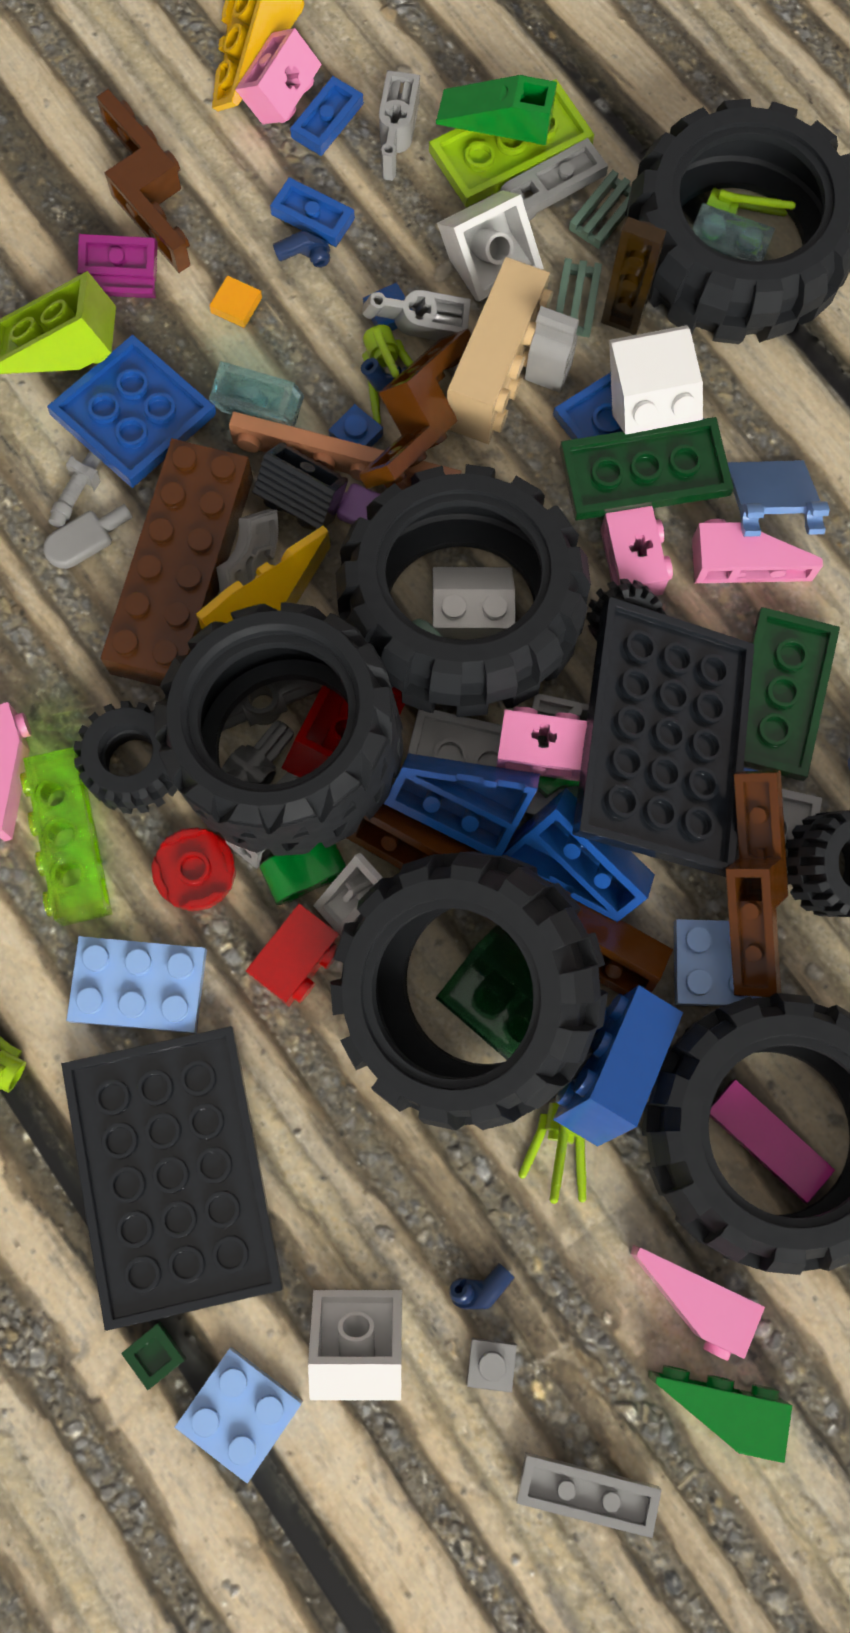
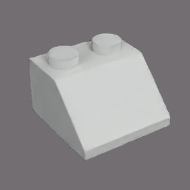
(485, 235)
(655, 380)
(473, 601)
(355, 1345)

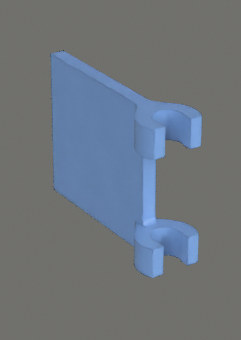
(776, 489)

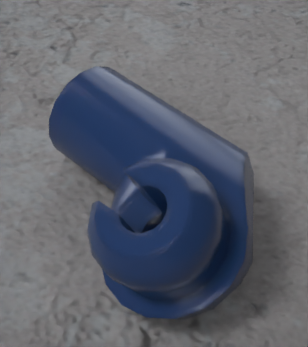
(305, 244)
(376, 374)
(480, 1293)

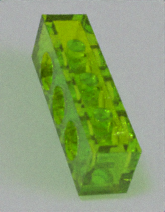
(90, 895)

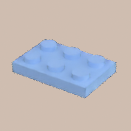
(137, 985)

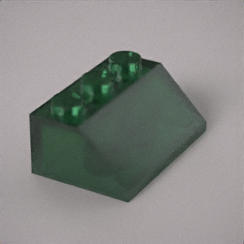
(493, 992)

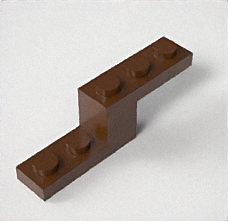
(144, 179)
(417, 410)
(757, 883)

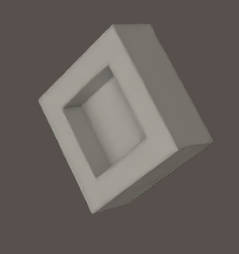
(491, 1365)

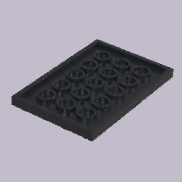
(664, 738)
(170, 1178)

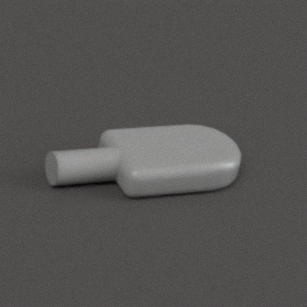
(83, 537)

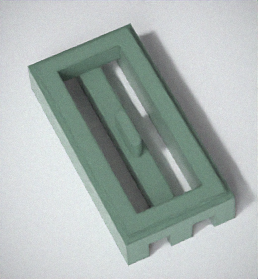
(621, 187)
(581, 271)

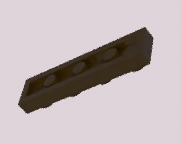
(632, 275)

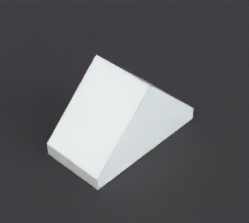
(341, 898)

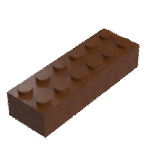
(176, 559)

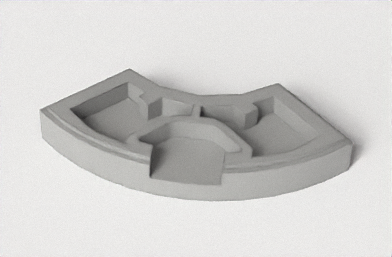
(253, 548)

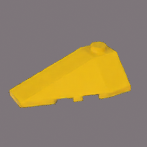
(247, 31)
(273, 582)

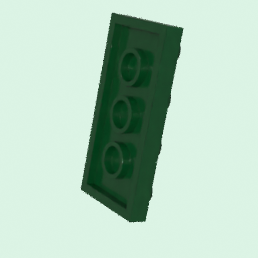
(646, 468)
(787, 691)

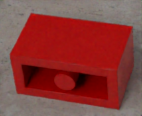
(294, 956)

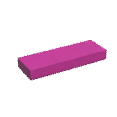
(770, 1141)

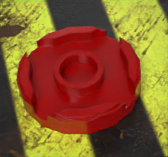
(193, 869)

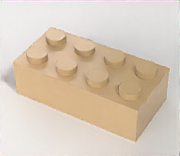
(498, 350)

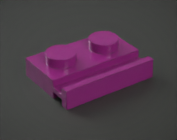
(120, 264)

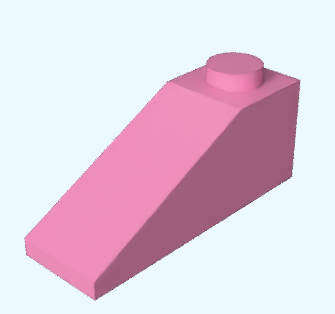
(727, 556)
(13, 748)
(707, 1308)

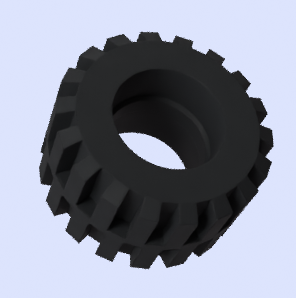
(99, 744)
(815, 863)

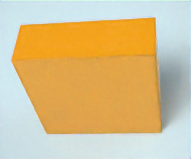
(235, 301)

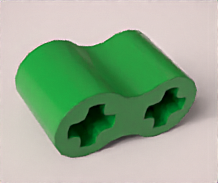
(297, 875)

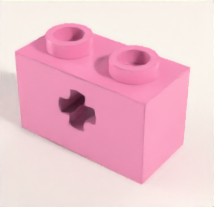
(279, 77)
(640, 532)
(520, 745)

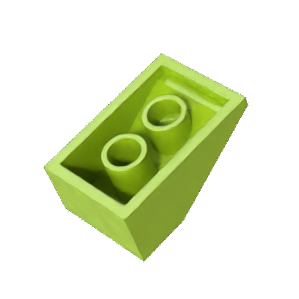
(59, 329)

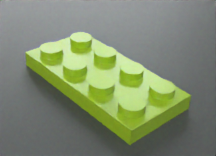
(483, 163)

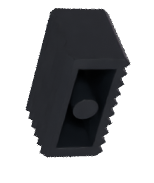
(299, 486)

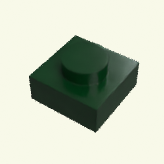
(153, 1356)

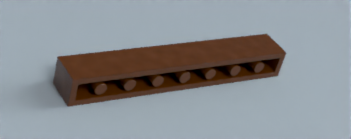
(628, 953)

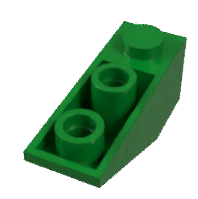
(502, 107)
(747, 1421)

